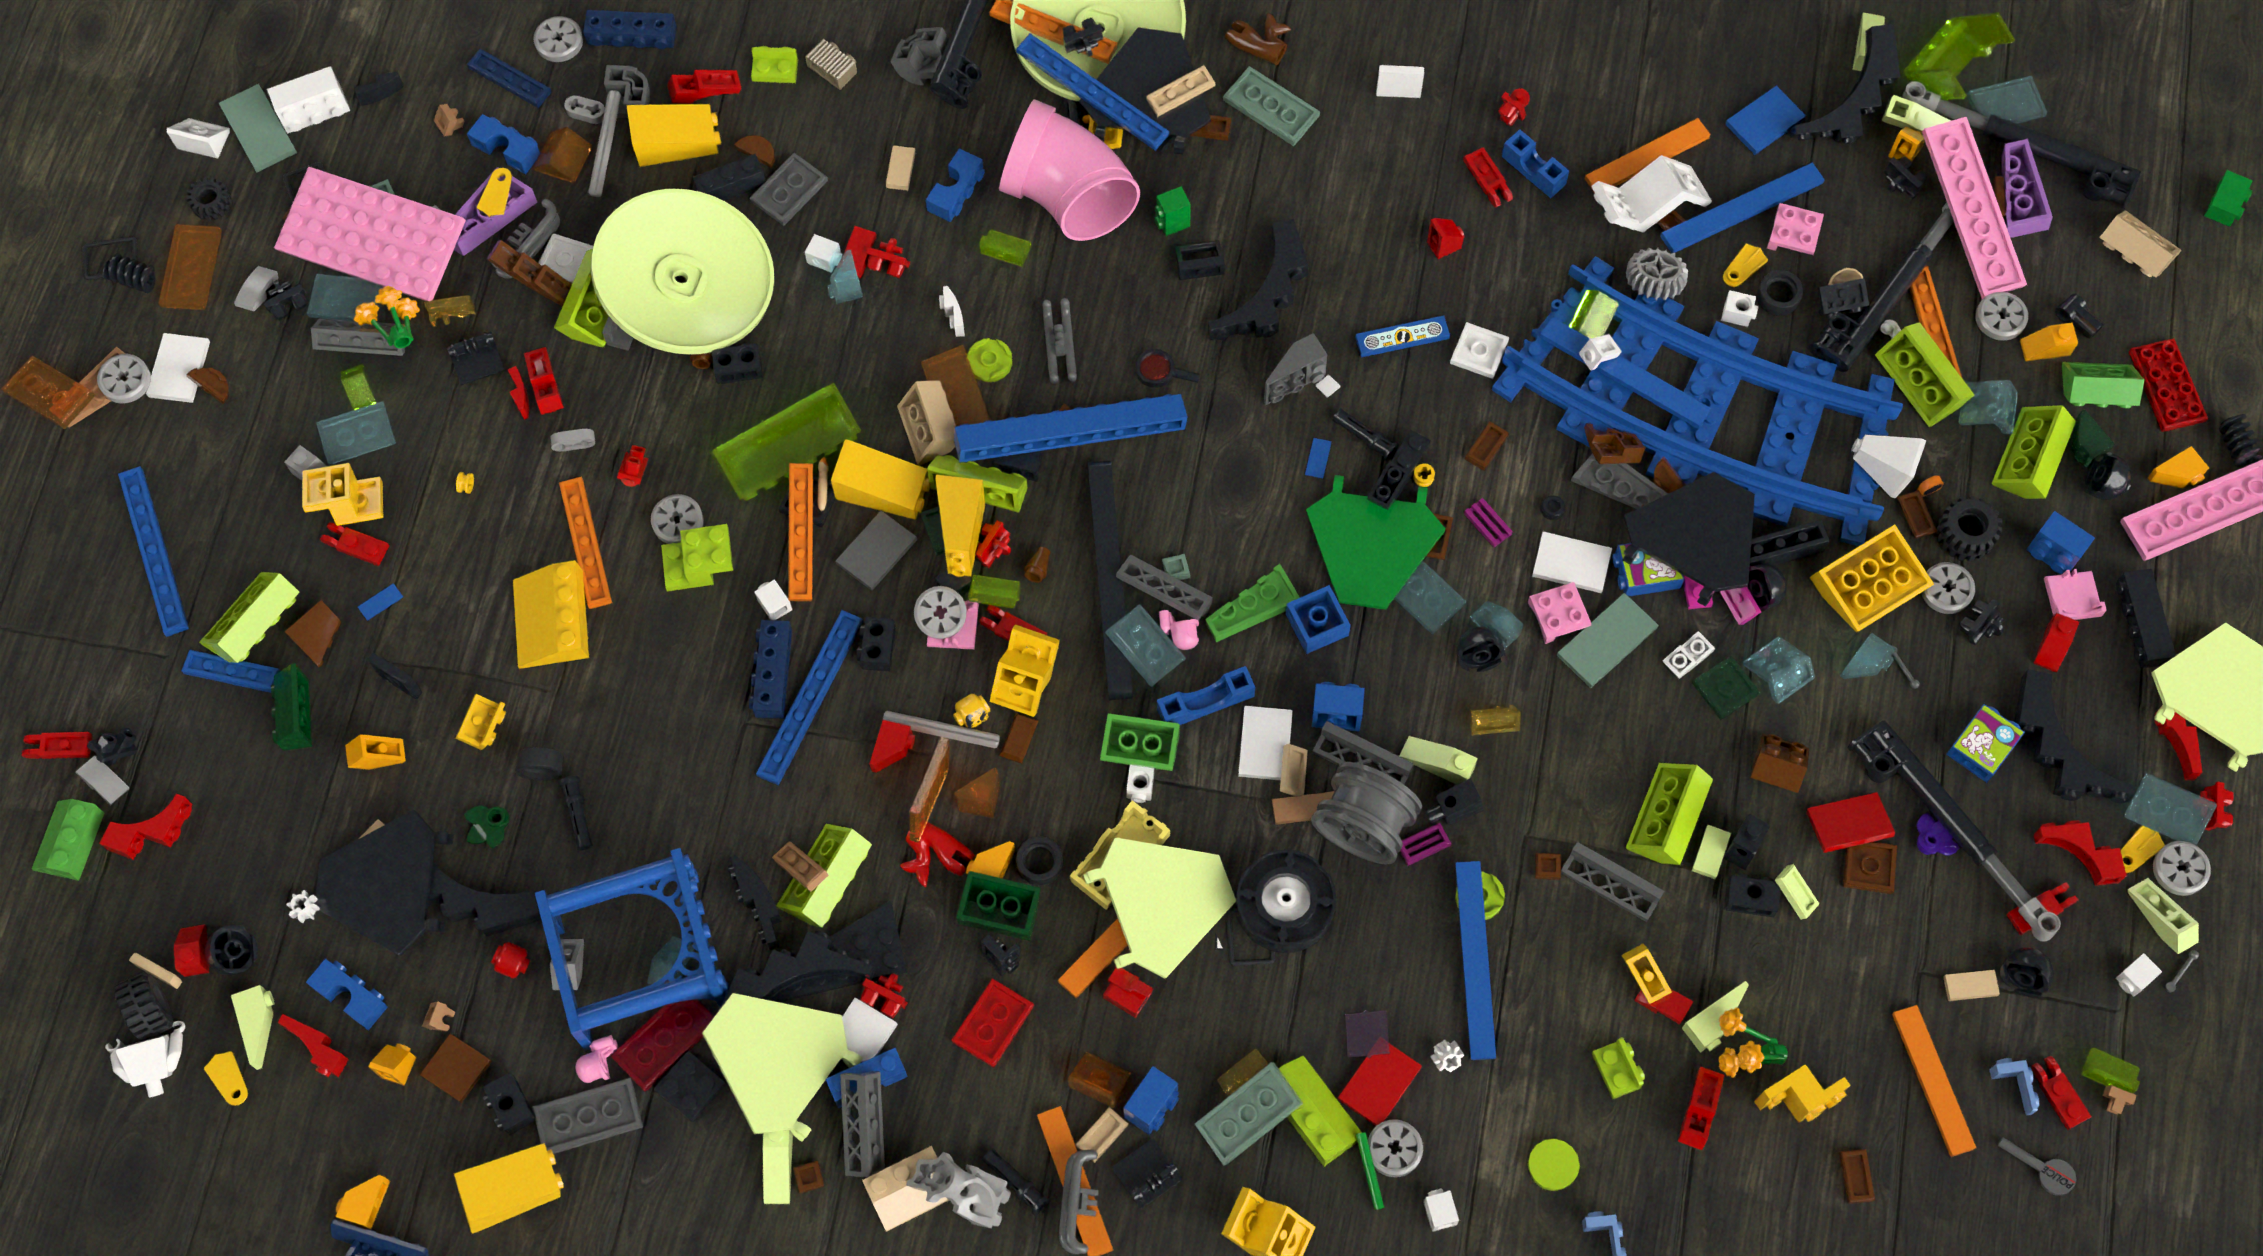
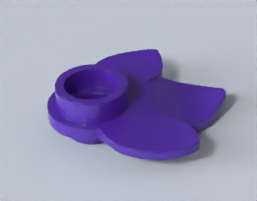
(1936, 833)

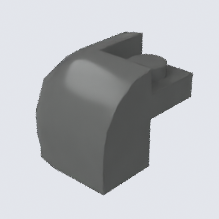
(920, 54)
(631, 85)

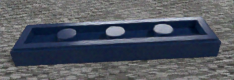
(509, 78)

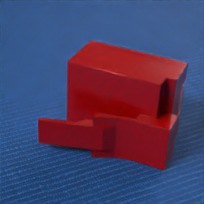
(1127, 992)

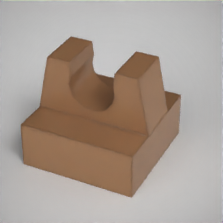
(447, 120)
(434, 1016)
(2118, 1099)

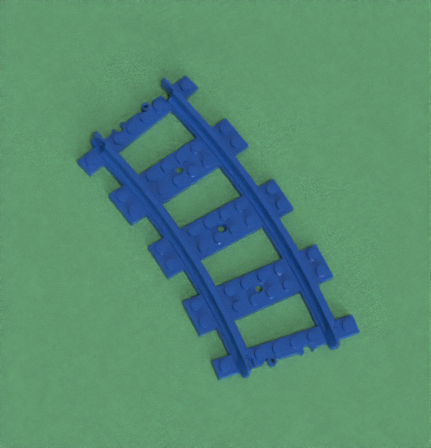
(1722, 362)

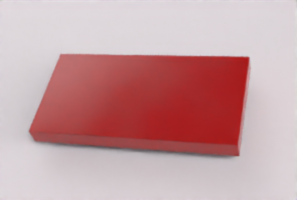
(2168, 385)

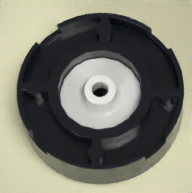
(1282, 924)

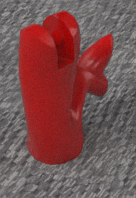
(944, 847)

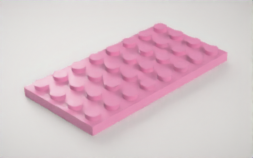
(370, 234)

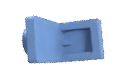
(2007, 1068)
(1598, 1221)

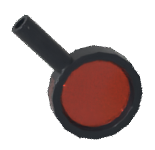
(1157, 368)

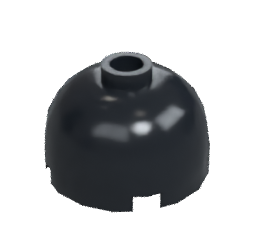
(2108, 477)
(1766, 585)
(1480, 649)
(231, 950)
(2028, 971)

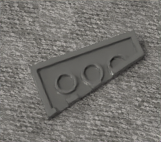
(1617, 482)

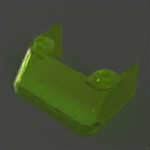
(1953, 49)

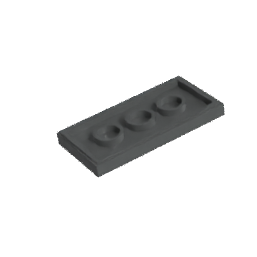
(588, 1116)

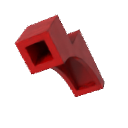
(162, 829)
(2103, 862)

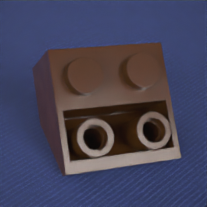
(1780, 762)

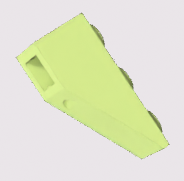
(1906, 113)

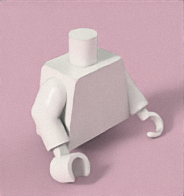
(148, 1060)

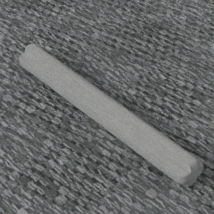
(604, 143)
(944, 730)

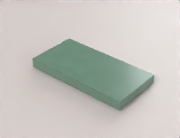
(1271, 106)
(257, 128)
(1607, 640)
(1248, 1113)

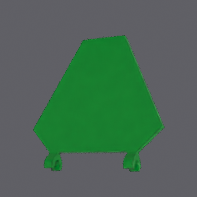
(1371, 548)

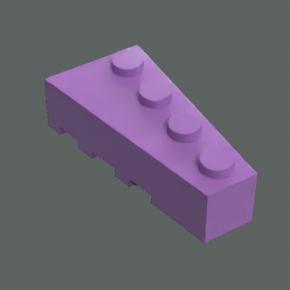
(2024, 194)
(479, 226)

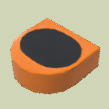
(1930, 485)

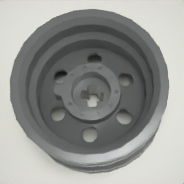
(1366, 813)

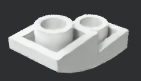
(952, 310)
(1688, 655)

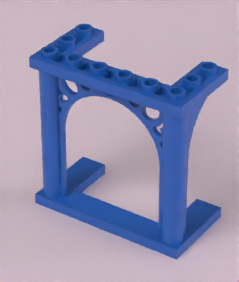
(699, 984)

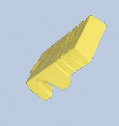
(1131, 827)

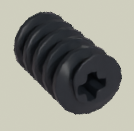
(130, 273)
(2239, 442)

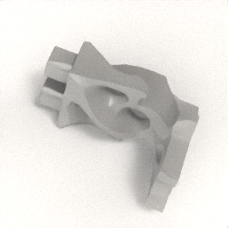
(949, 1180)

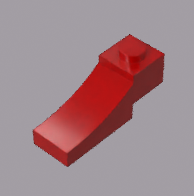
(703, 84)
(543, 381)
(2185, 743)
(324, 1058)
(1701, 1108)

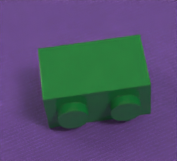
(2228, 198)
(1172, 211)

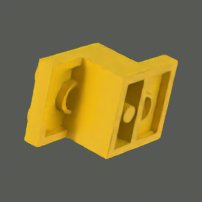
(342, 494)
(1024, 670)
(1803, 1094)
(1266, 1227)

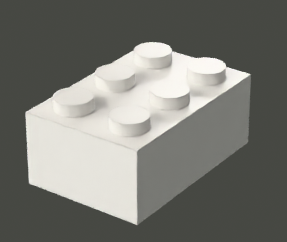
(308, 100)

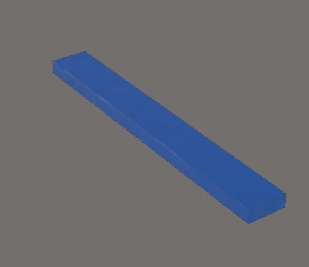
(1092, 91)
(1742, 208)
(1630, 376)
(153, 551)
(809, 697)
(1475, 961)

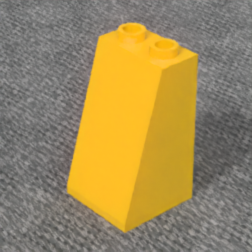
(672, 132)
(879, 481)
(961, 517)
(508, 1186)

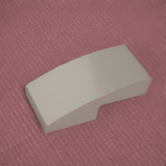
(254, 289)
(102, 780)

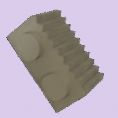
(831, 63)

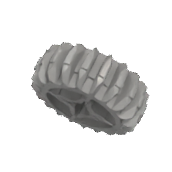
(1656, 273)

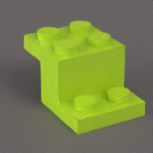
(697, 557)

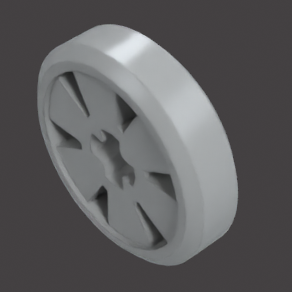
(564, 29)
(2013, 310)
(130, 367)
(675, 505)
(1958, 579)
(952, 620)
(2181, 854)
(1408, 1141)

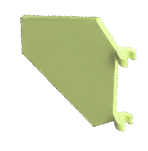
(2218, 690)
(1163, 900)
(776, 1058)

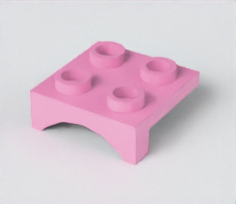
(1795, 229)
(2074, 595)
(1559, 611)
(965, 637)

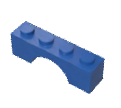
(1225, 692)

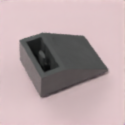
(1301, 365)

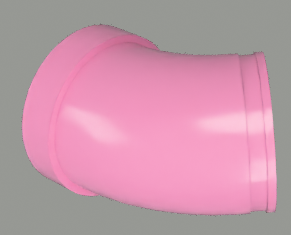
(1069, 174)

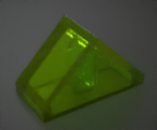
(357, 387)

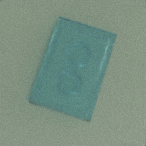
(2011, 100)
(339, 296)
(356, 433)
(1429, 598)
(1145, 645)
(2170, 809)

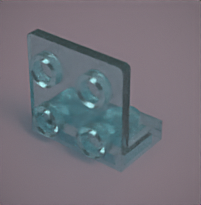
(1992, 404)
(1782, 667)

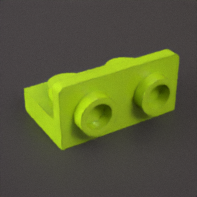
(774, 64)
(1619, 1068)

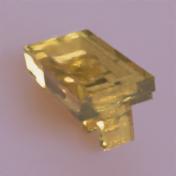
(443, 308)
(1495, 720)
(1242, 1072)

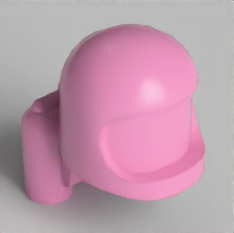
(1183, 632)
(594, 1065)

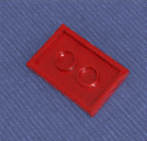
(1850, 822)
(993, 1023)
(1379, 1084)

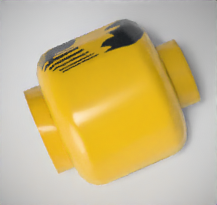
(971, 711)

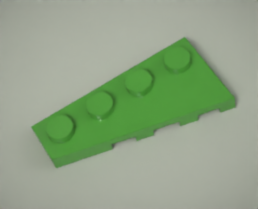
(1253, 605)

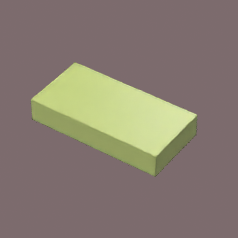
(1711, 852)
(1797, 891)

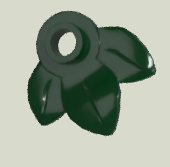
(484, 827)

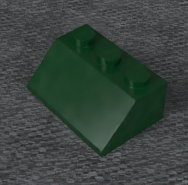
(291, 709)
(999, 905)

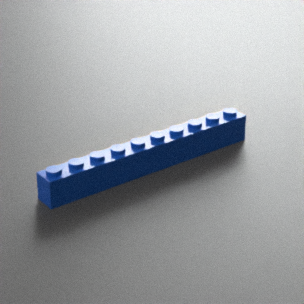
(1069, 427)

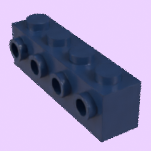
(630, 29)
(771, 670)

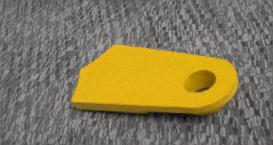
(496, 193)
(1744, 265)
(2141, 847)
(227, 1077)

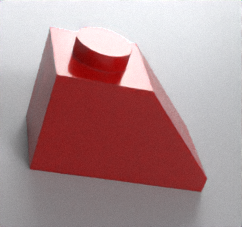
(1444, 237)
(2056, 642)
(891, 745)
(190, 950)

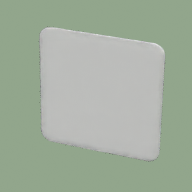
(1328, 386)

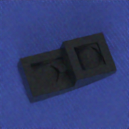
(386, 85)

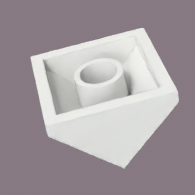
(199, 137)

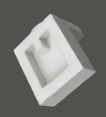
(1599, 350)

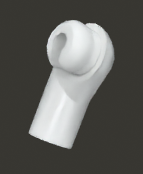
(1890, 328)

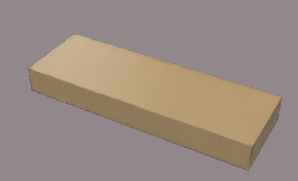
(1180, 90)

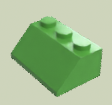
(2102, 384)
(1140, 742)
(68, 839)

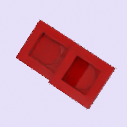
(858, 244)
(519, 394)
(1672, 1005)

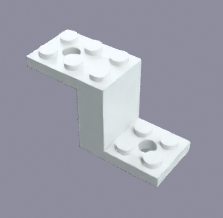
(1651, 194)

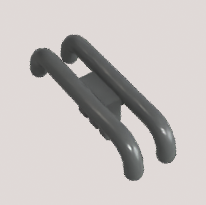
(533, 240)
(1059, 340)
(1075, 1201)

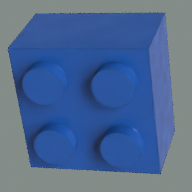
(2060, 543)
(1317, 619)
(1338, 706)
(1151, 1101)

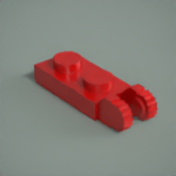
(1487, 175)
(356, 544)
(1006, 623)
(58, 745)
(2050, 903)
(2061, 1094)

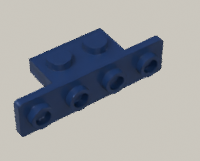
(370, 1243)

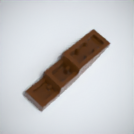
(530, 273)

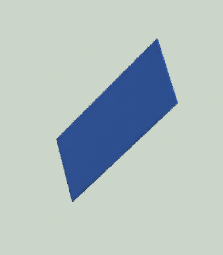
(1318, 458)
(380, 601)

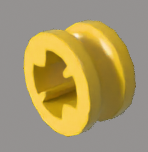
(1424, 468)
(464, 482)

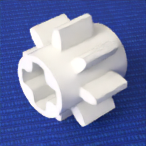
(296, 903)
(1447, 1055)

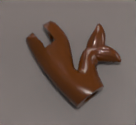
(1248, 40)

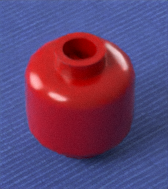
(510, 960)

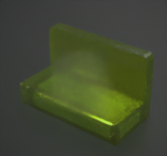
(1005, 247)
(1594, 314)
(994, 591)
(2111, 1071)

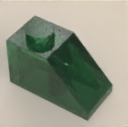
(2089, 440)

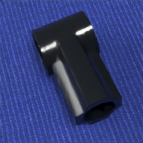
(2075, 311)

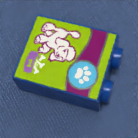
(1644, 574)
(1985, 742)

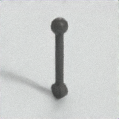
(1913, 683)
(2171, 986)

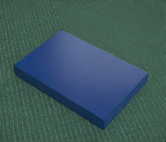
(1765, 120)

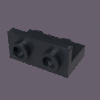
(1843, 296)
(995, 954)

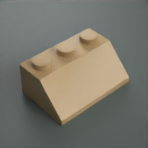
(2139, 244)
(927, 420)
(893, 1198)

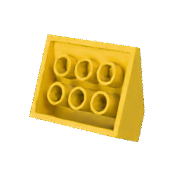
(1872, 579)
(550, 615)

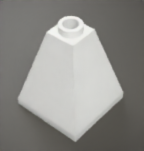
(1889, 460)

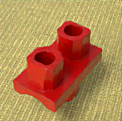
(1514, 106)
(896, 262)
(633, 466)
(994, 544)
(2223, 798)
(874, 991)

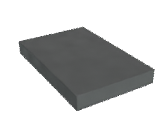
(788, 189)
(876, 550)

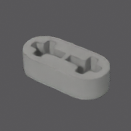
(586, 108)
(572, 440)

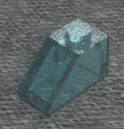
(845, 281)
(1499, 620)
(1869, 659)
(666, 958)

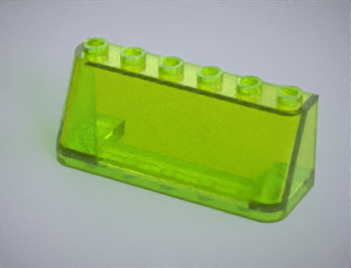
(787, 437)

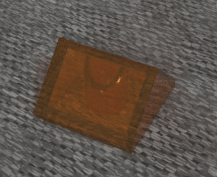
(563, 155)
(980, 795)
(1099, 1079)

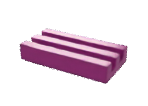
(1494, 516)
(1437, 827)

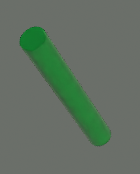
(1370, 1171)

